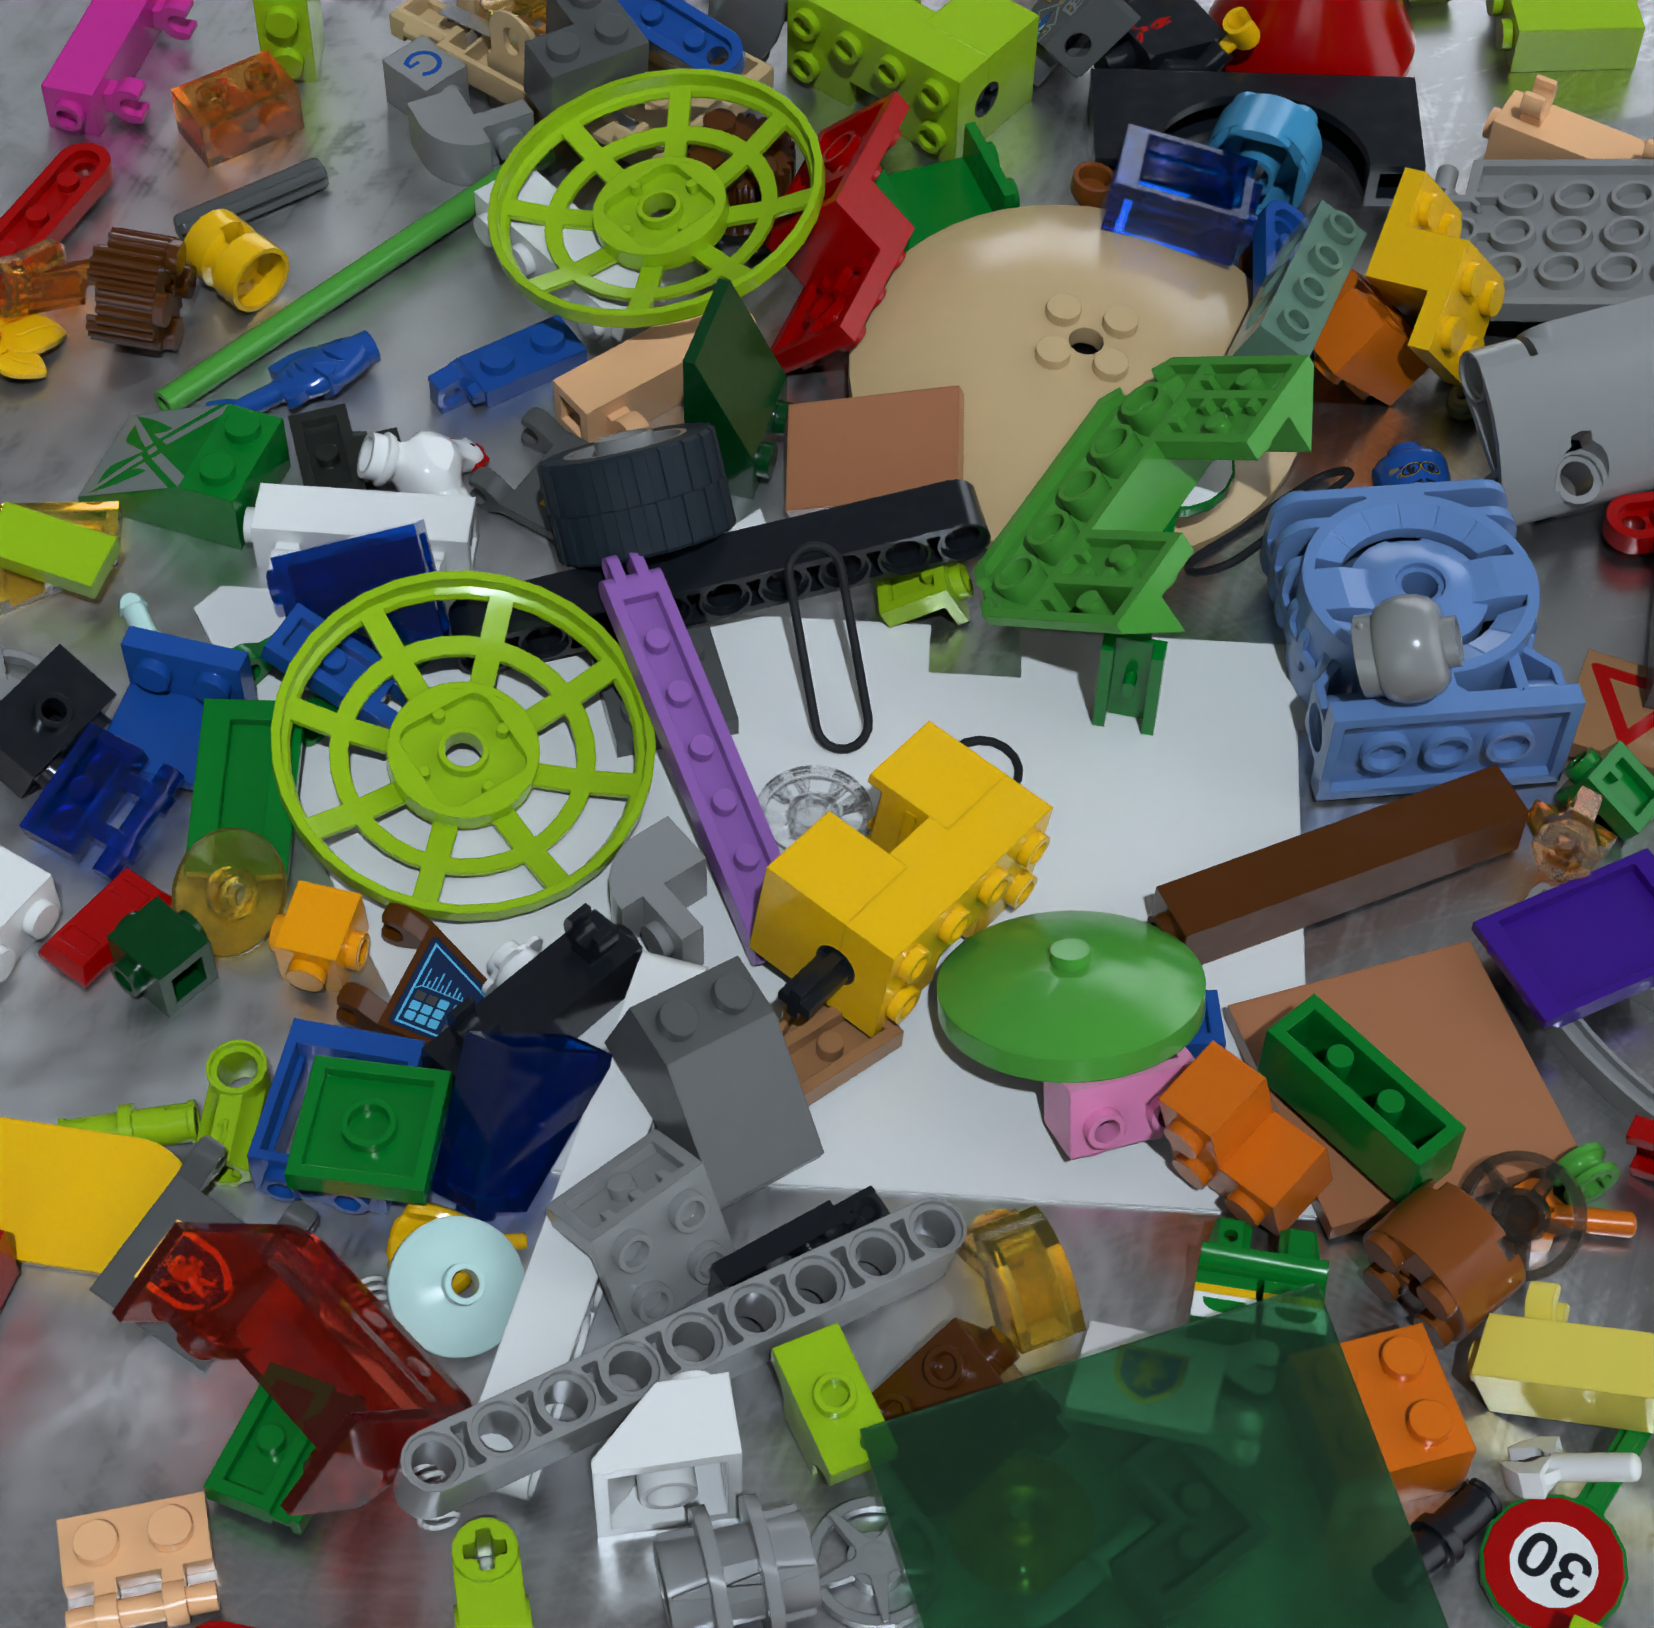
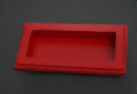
(82, 943)

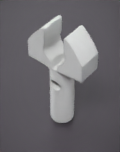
(1541, 1463)

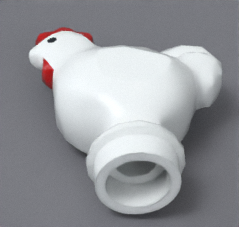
(422, 464)

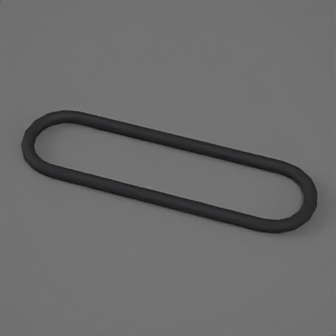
(854, 644)

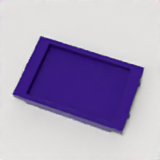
(1578, 941)

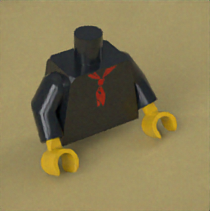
(1180, 38)

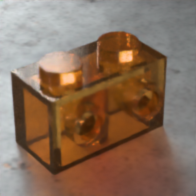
(237, 108)

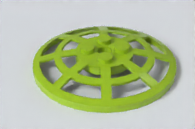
(670, 183)
(467, 714)

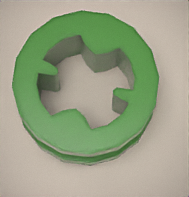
(1590, 1171)

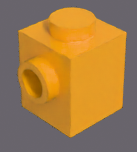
(320, 937)

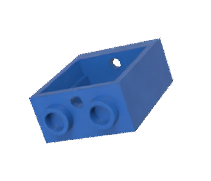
(269, 1144)

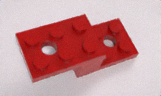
(852, 243)

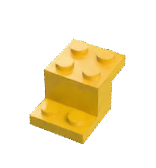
(1435, 275)

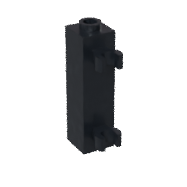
(554, 993)

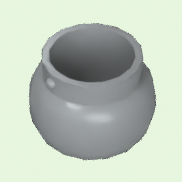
(1406, 649)

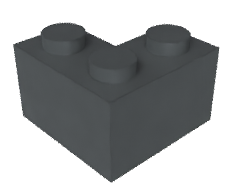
(581, 50)

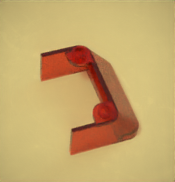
(308, 1339)

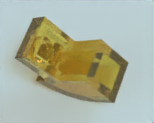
(1024, 1276)

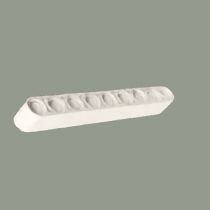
(561, 1282)

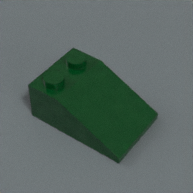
(736, 388)

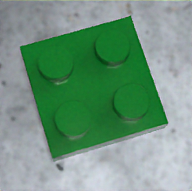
(369, 1130)

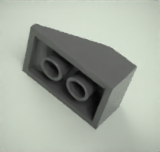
(719, 1079)

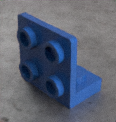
(168, 693)

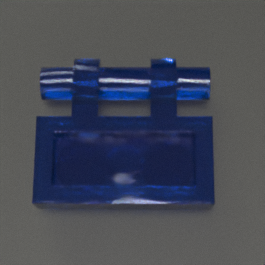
(87, 791)

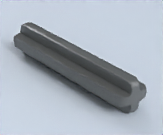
(262, 195)

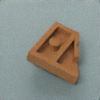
(833, 1050)

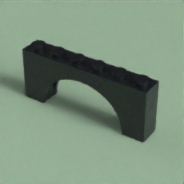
(1363, 121)

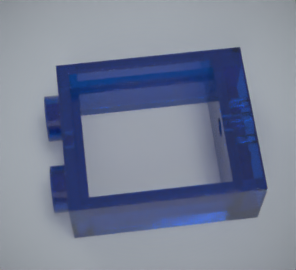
(1196, 189)

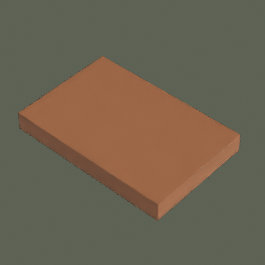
(872, 446)

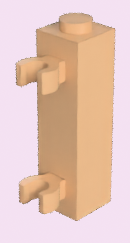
(1537, 129)
(626, 383)

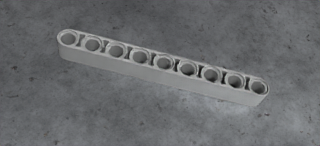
(651, 1357)

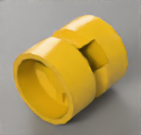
(236, 260)

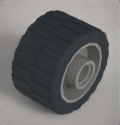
(636, 494)

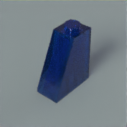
(340, 570)
(512, 1116)

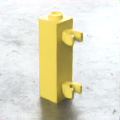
(1564, 1368)

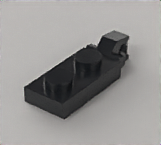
(797, 1237)

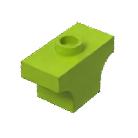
(826, 1402)

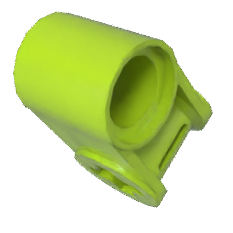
(488, 1596)

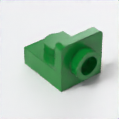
(1622, 782)

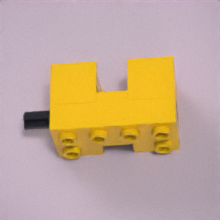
(872, 914)

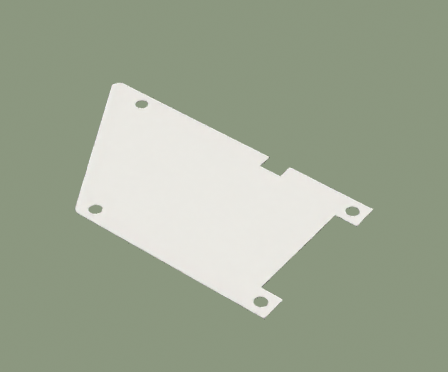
(1121, 823)

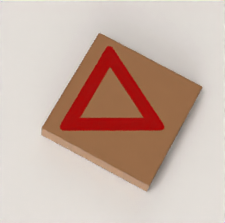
(1614, 708)

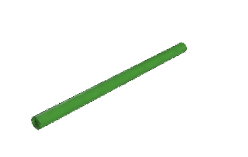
(325, 297)

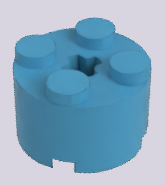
(1278, 136)

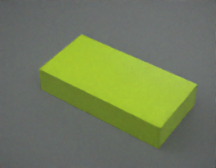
(55, 550)

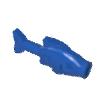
(312, 373)

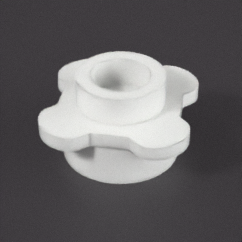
(508, 960)

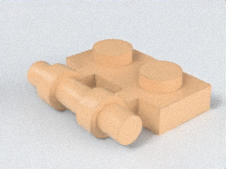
(136, 1548)

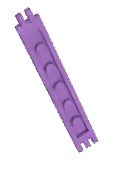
(692, 735)

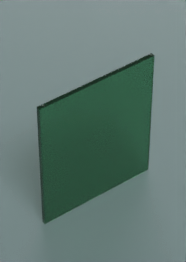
(1159, 1489)

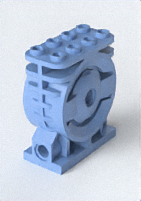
(1446, 540)

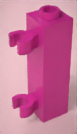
(103, 57)

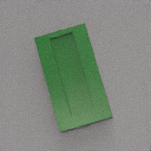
(236, 776)

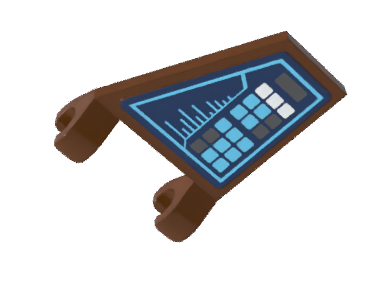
(429, 989)

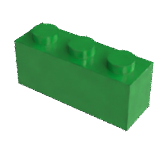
(1359, 1099)

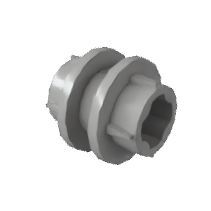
(740, 1570)

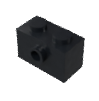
(47, 717)

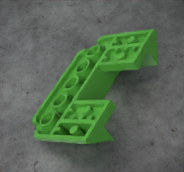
(1091, 534)

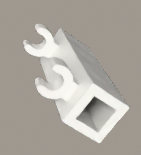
(311, 515)

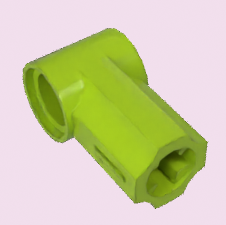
(234, 1113)

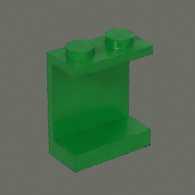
(951, 189)

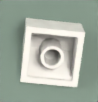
(669, 1456)

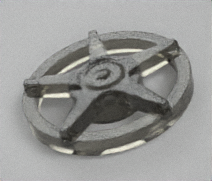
(1525, 1212)

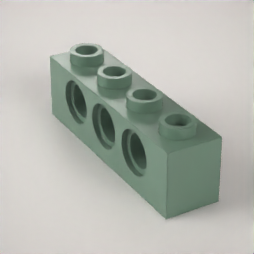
(1301, 286)

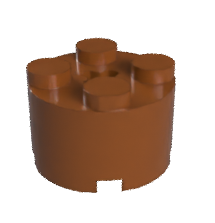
(1442, 1261)

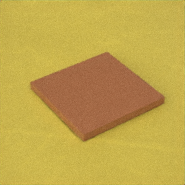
(1453, 1039)

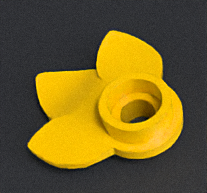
(23, 341)

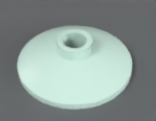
(422, 1290)

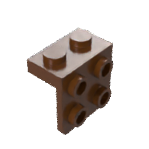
(949, 1366)

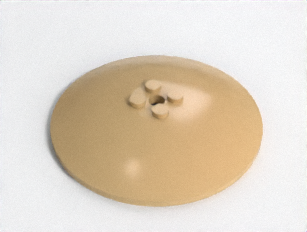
(998, 314)

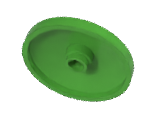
(1071, 996)

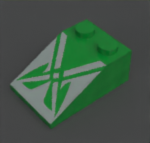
(192, 469)

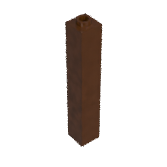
(1342, 865)

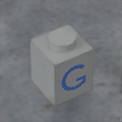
(420, 72)

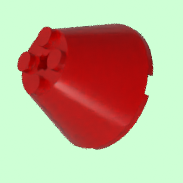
(1324, 37)

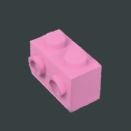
(1110, 1112)

